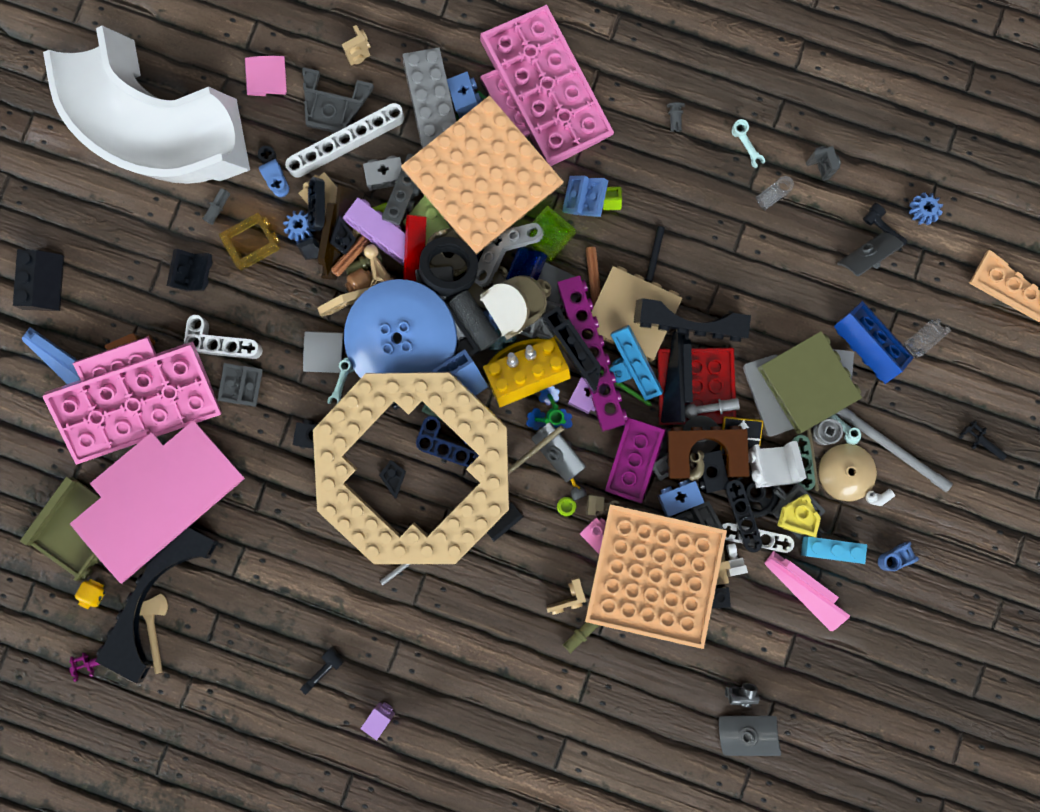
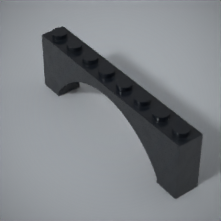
(123, 648)

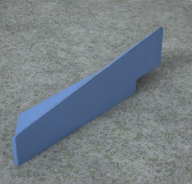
(52, 355)

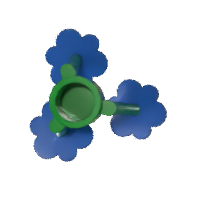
(554, 415)

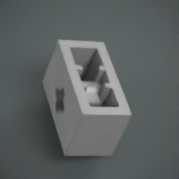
(374, 169)

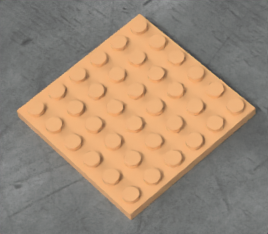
(482, 174)
(656, 576)

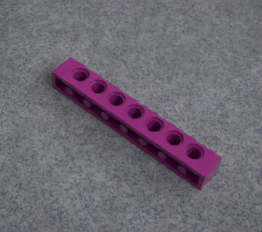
(566, 290)

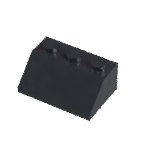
(38, 280)

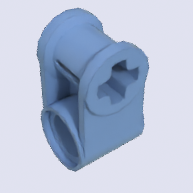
(274, 176)
(901, 556)

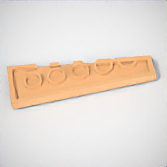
(1006, 285)

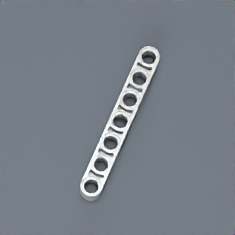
(348, 132)

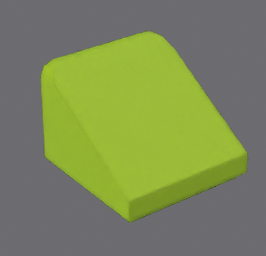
(613, 199)

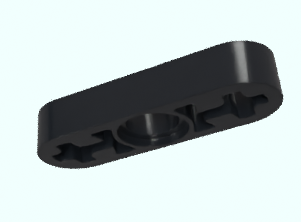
(316, 203)

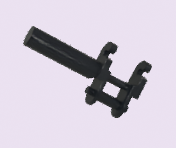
(982, 440)

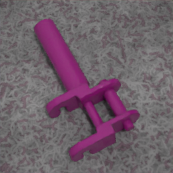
(89, 664)

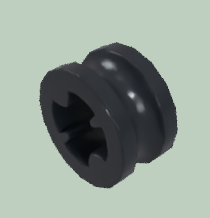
(262, 151)

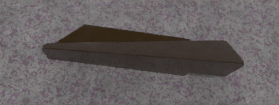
(328, 254)

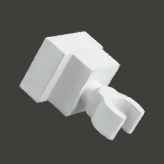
(736, 564)

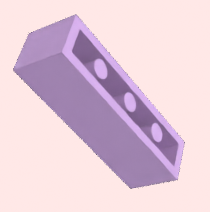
(378, 231)

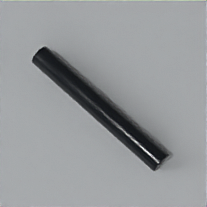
(655, 253)

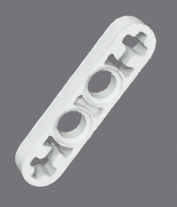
(780, 537)

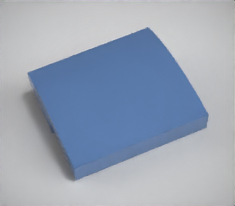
(585, 196)

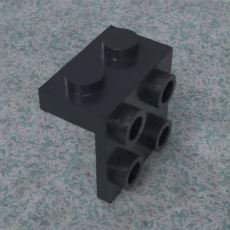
(189, 270)

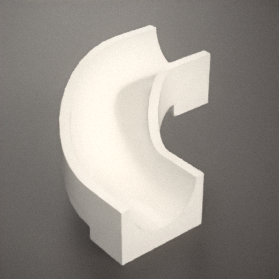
(128, 126)

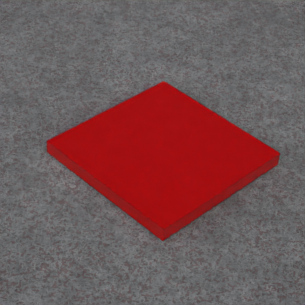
(711, 379)

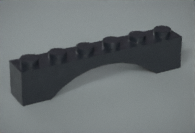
(655, 313)

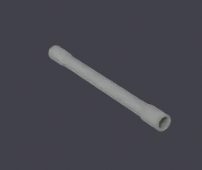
(936, 478)

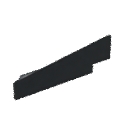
(573, 347)
(678, 380)

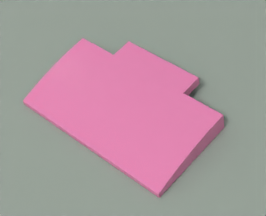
(542, 86)
(128, 396)
(153, 498)

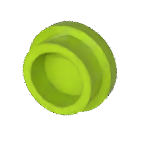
(566, 506)

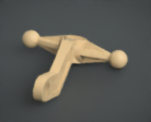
(379, 275)

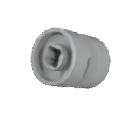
(827, 432)

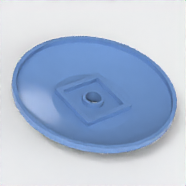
(404, 308)

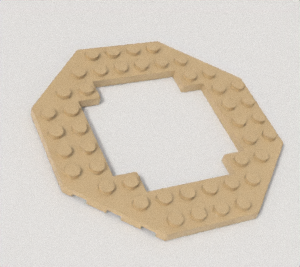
(464, 415)

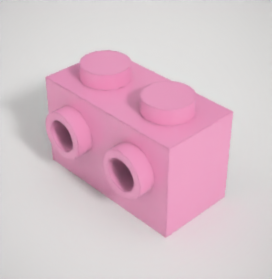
(594, 533)

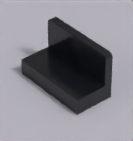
(507, 521)

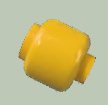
(90, 594)

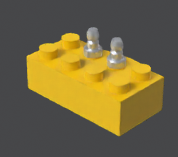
(525, 371)

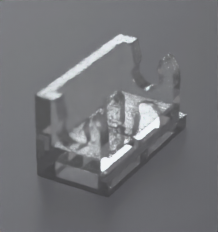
(926, 338)

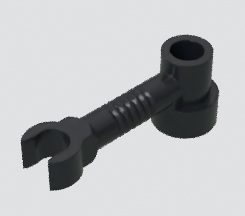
(874, 217)
(332, 660)

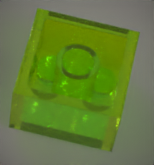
(556, 233)

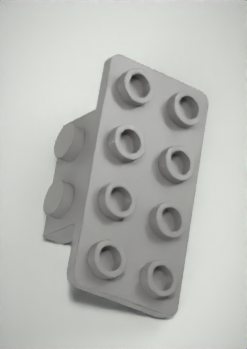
(769, 409)

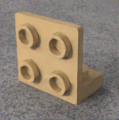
(575, 589)

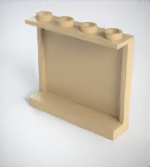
(617, 308)

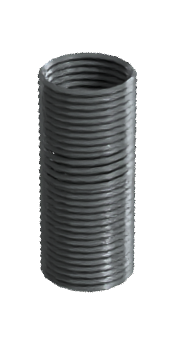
(474, 319)

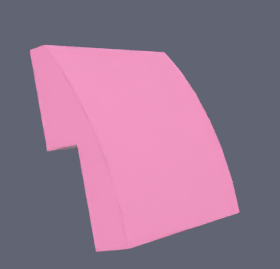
(265, 75)

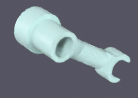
(744, 126)
(341, 381)
(848, 430)

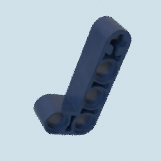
(433, 449)

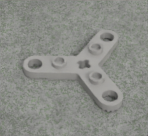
(511, 239)

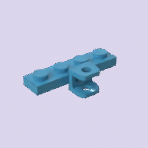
(634, 364)

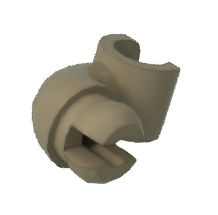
(698, 471)

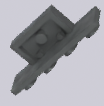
(401, 198)

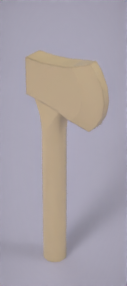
(155, 606)

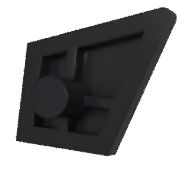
(342, 237)
(309, 248)
(393, 477)

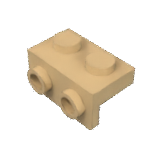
(357, 48)

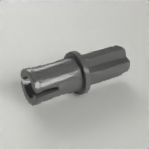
(216, 206)

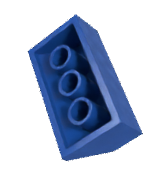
(873, 342)

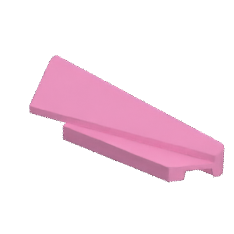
(808, 591)

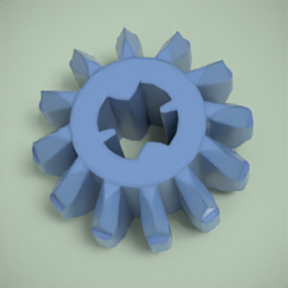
(919, 205)
(291, 226)

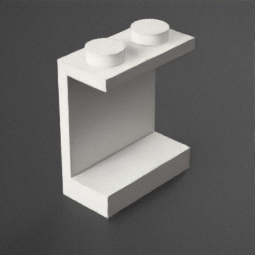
(776, 465)

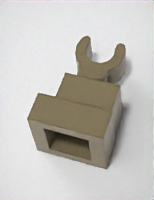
(597, 504)

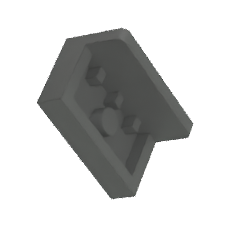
(826, 160)

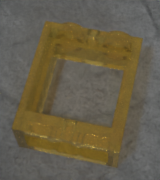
(243, 263)

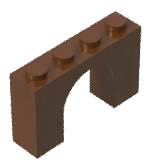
(732, 441)

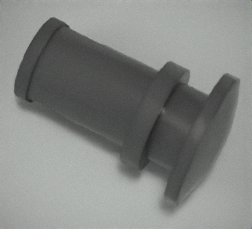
(675, 115)

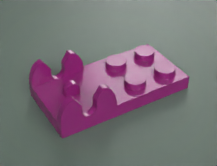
(635, 459)

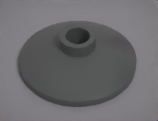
(705, 422)

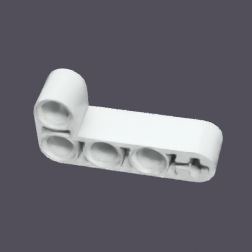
(224, 343)

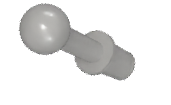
(724, 405)

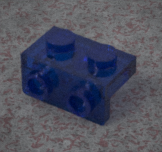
(527, 263)

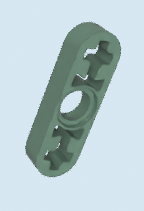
(807, 447)

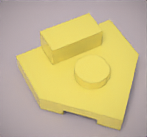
(800, 517)

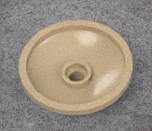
(834, 472)

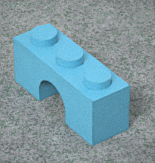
(834, 549)

